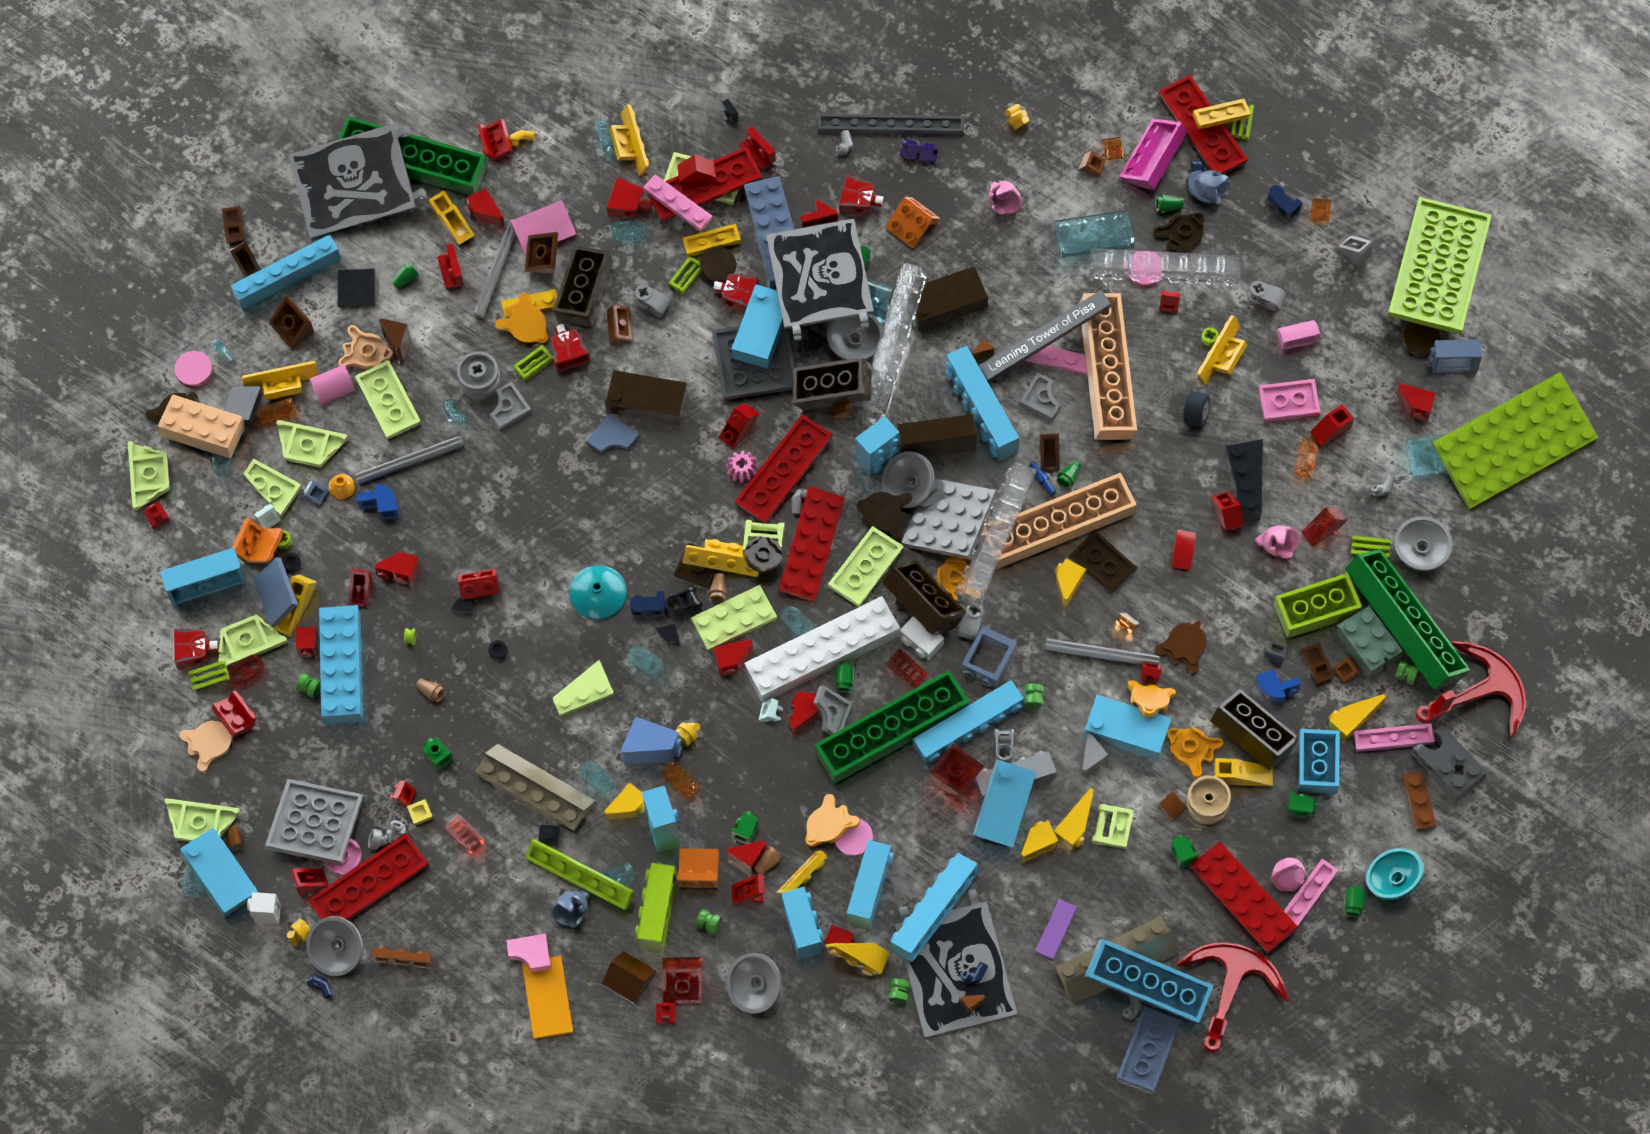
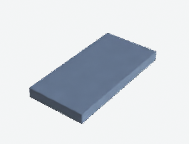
(1148, 1050)

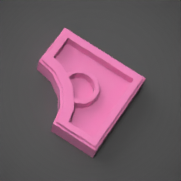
(531, 951)

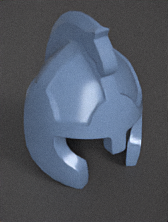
(1208, 185)
(570, 908)

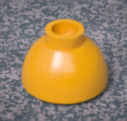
(341, 486)

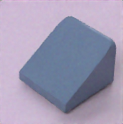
(314, 493)

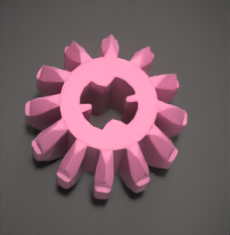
(741, 473)

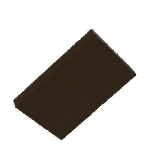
(1103, 562)

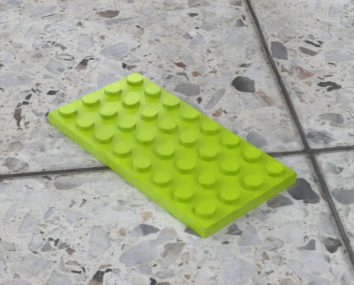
(1439, 265)
(1514, 440)

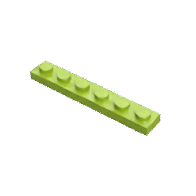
(579, 874)

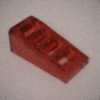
(902, 673)
(474, 844)

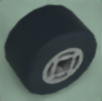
(1196, 409)

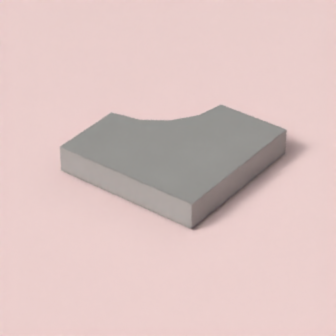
(1040, 399)
(510, 406)
(833, 709)

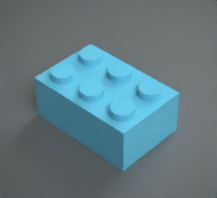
(877, 446)
(1318, 761)
(802, 922)

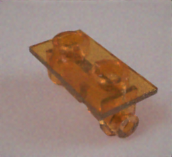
(276, 411)
(1308, 449)
(680, 779)

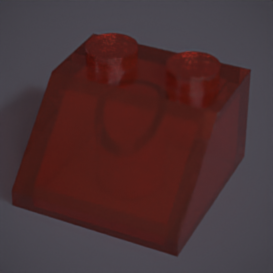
(955, 771)
(682, 980)

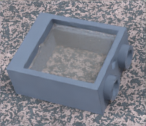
(1455, 356)

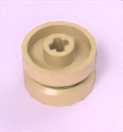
(1208, 800)

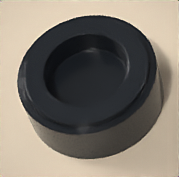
(291, 562)
(498, 650)

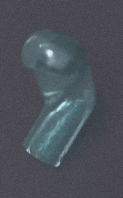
(452, 412)

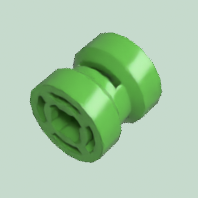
(1406, 673)
(308, 685)
(1033, 695)
(708, 921)
(898, 991)

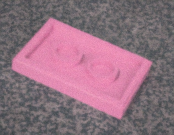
(545, 220)
(1289, 400)

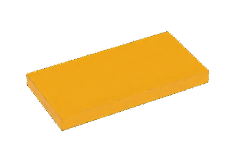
(548, 1000)

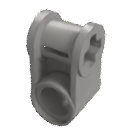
(1268, 295)
(654, 301)
(971, 623)
(1004, 744)

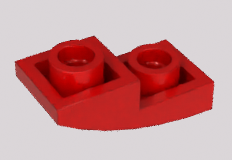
(1183, 549)

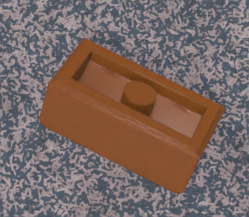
(619, 324)

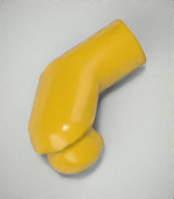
(519, 135)

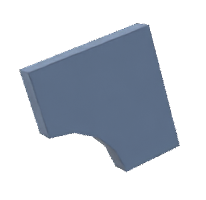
(612, 434)

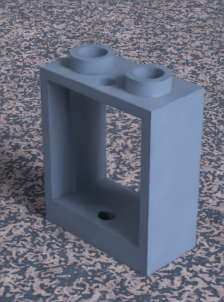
(994, 639)

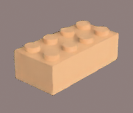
(201, 426)

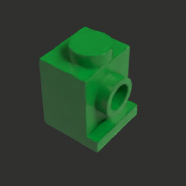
(439, 758)
(1301, 805)
(745, 827)
(1183, 850)

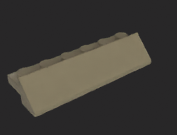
(534, 787)
(1148, 940)

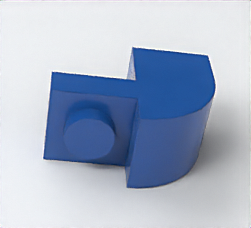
(382, 498)
(1274, 691)

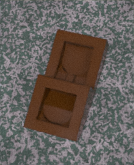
(233, 224)
(1317, 663)

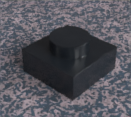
(729, 111)
(549, 835)

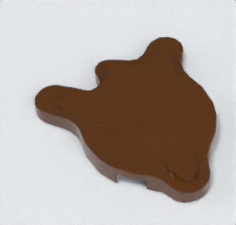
(1185, 644)

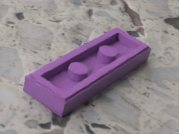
(1055, 930)

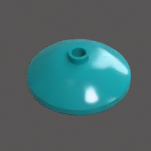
(602, 602)
(1395, 874)

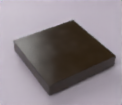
(694, 575)

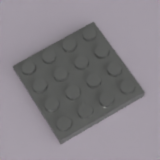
(745, 379)

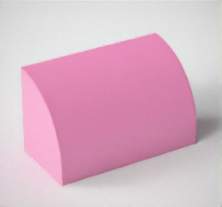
(1298, 334)
(332, 384)

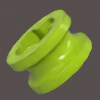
(1206, 341)
(284, 545)
(410, 636)

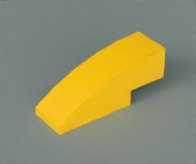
(450, 217)

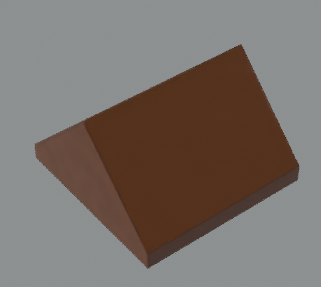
(541, 253)
(291, 323)
(397, 338)
(628, 976)

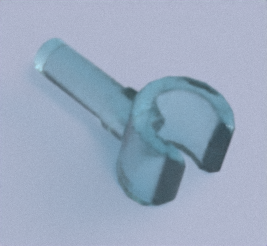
(217, 344)

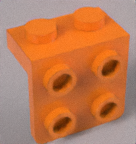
(256, 543)

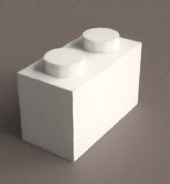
(916, 636)
(264, 908)

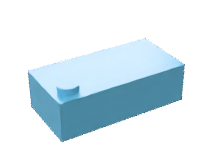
(759, 328)
(203, 576)
(1127, 728)
(1004, 803)
(661, 819)
(218, 872)
(869, 884)

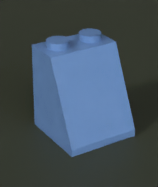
(650, 744)

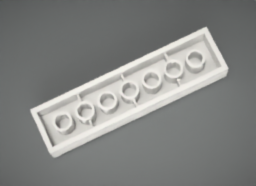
(822, 649)

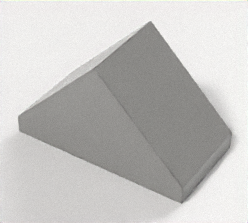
(1356, 249)
(1094, 755)

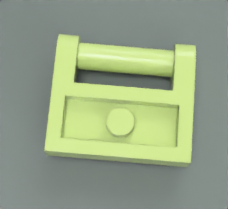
(779, 528)
(1119, 826)

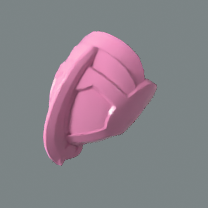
(1004, 197)
(1279, 541)
(1288, 875)

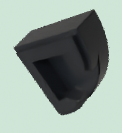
(463, 606)
(668, 634)

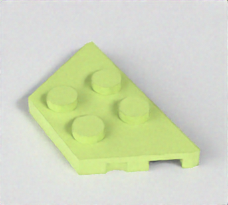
(308, 444)
(147, 474)
(247, 639)
(194, 819)

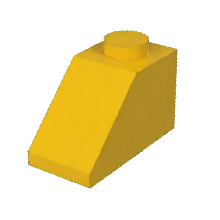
(1068, 578)
(626, 804)
(1039, 841)

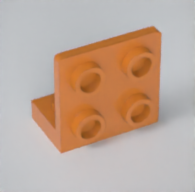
(911, 221)
(698, 868)

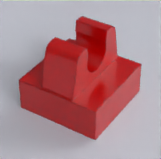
(1169, 301)
(156, 515)
(1151, 670)
(403, 794)
(665, 1013)

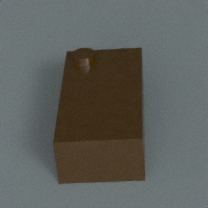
(583, 286)
(950, 298)
(832, 384)
(646, 397)
(938, 436)
(924, 597)
(1254, 729)

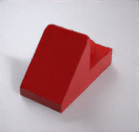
(823, 215)
(748, 890)

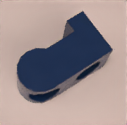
(1283, 203)
(648, 605)

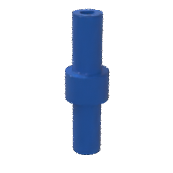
(1043, 479)

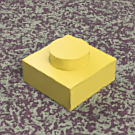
(420, 812)

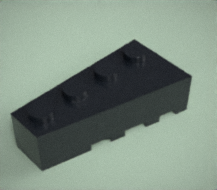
(1245, 472)

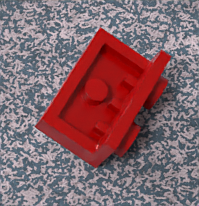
(495, 140)

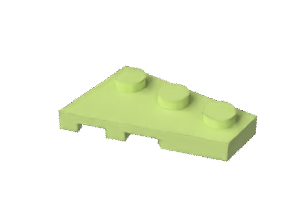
(272, 485)
(584, 691)

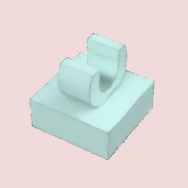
(267, 516)
(769, 709)

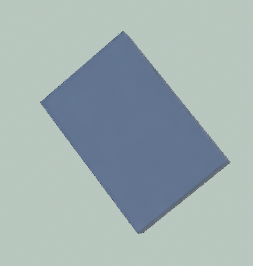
(275, 592)

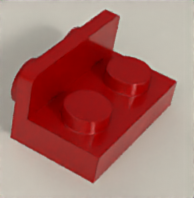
(759, 148)
(450, 268)
(478, 584)
(234, 714)

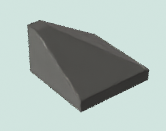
(1276, 653)

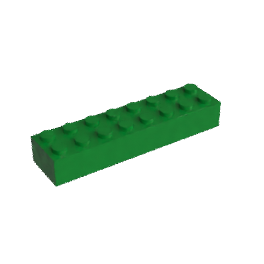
(432, 160)
(1407, 619)
(890, 726)

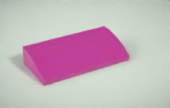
(1153, 153)

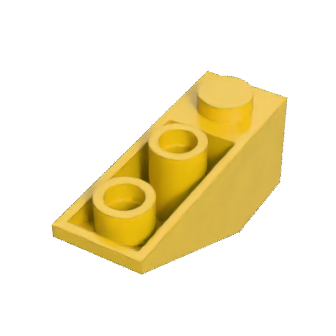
(1242, 772)
(867, 956)

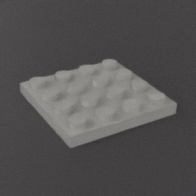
(950, 519)
(314, 821)

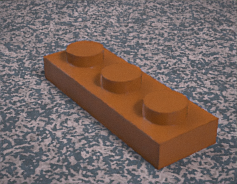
(1419, 800)
(402, 957)

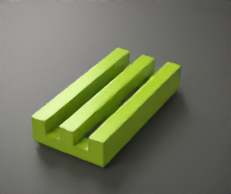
(1240, 136)
(678, 287)
(525, 376)
(1368, 540)
(194, 679)

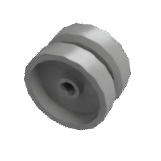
(478, 375)

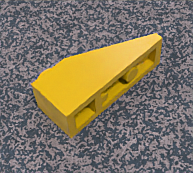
(303, 590)
(1354, 716)
(1073, 827)

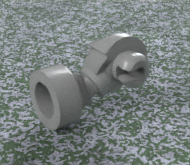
(394, 831)

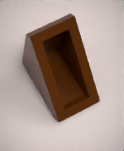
(244, 260)
(1049, 451)

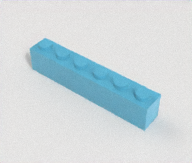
(285, 272)
(968, 722)
(934, 907)

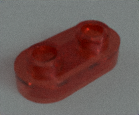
(244, 670)

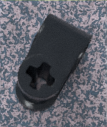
(686, 601)

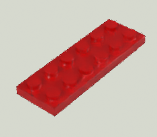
(1212, 143)
(731, 174)
(783, 469)
(811, 543)
(370, 880)
(1243, 897)

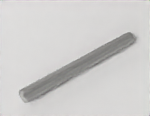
(495, 271)
(409, 460)
(1101, 652)

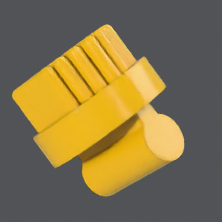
(1017, 117)
(687, 732)
(298, 932)

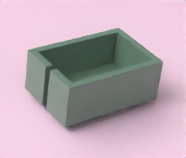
(1368, 642)

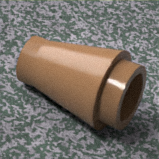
(718, 589)
(431, 690)
(768, 859)

